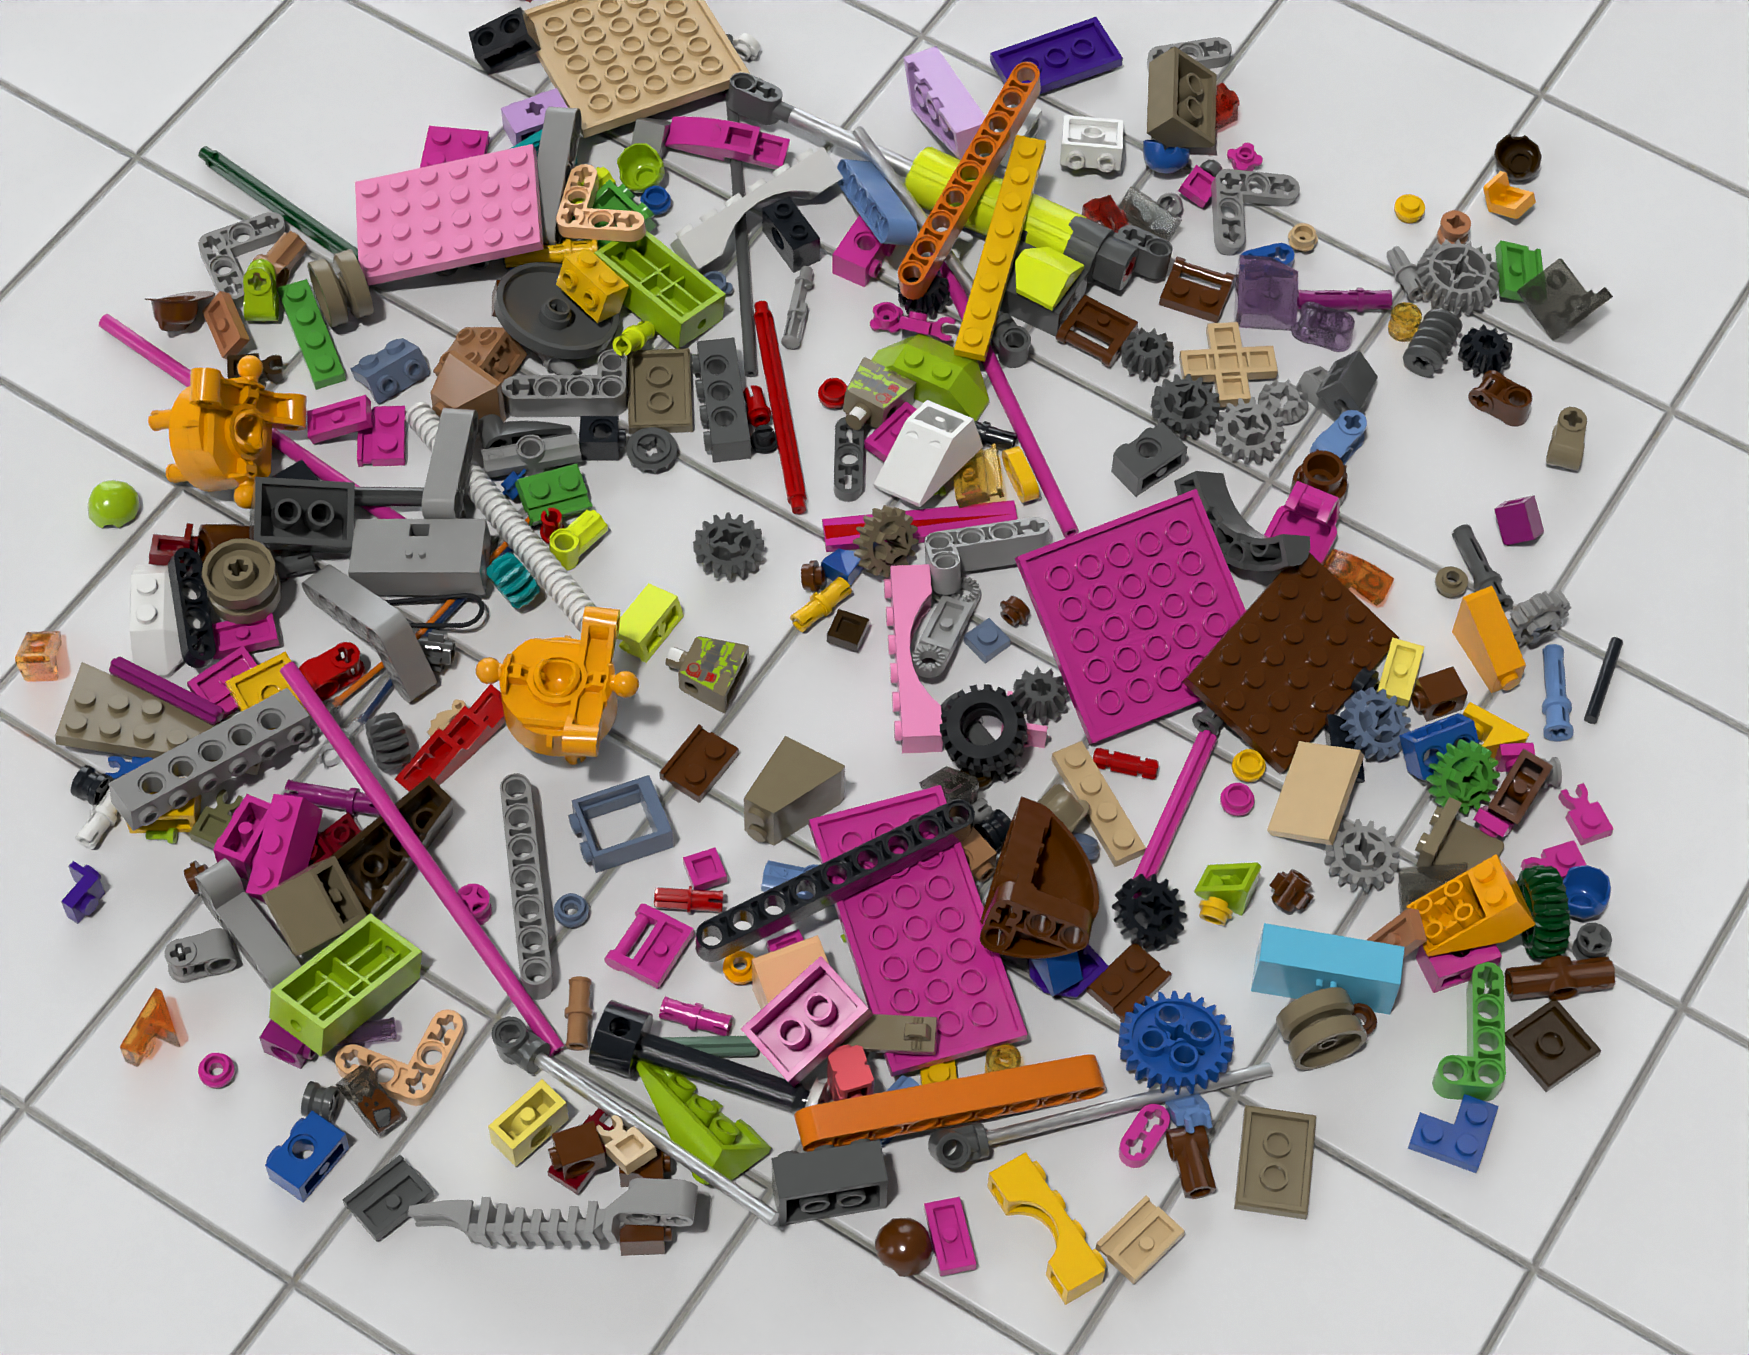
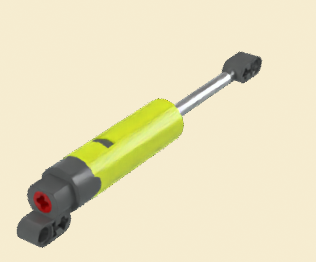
(1106, 254)

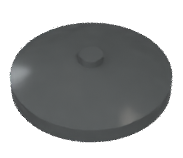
(545, 317)

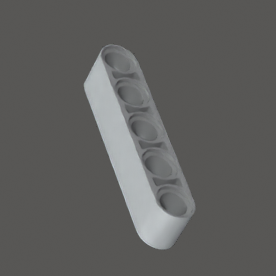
(554, 164)

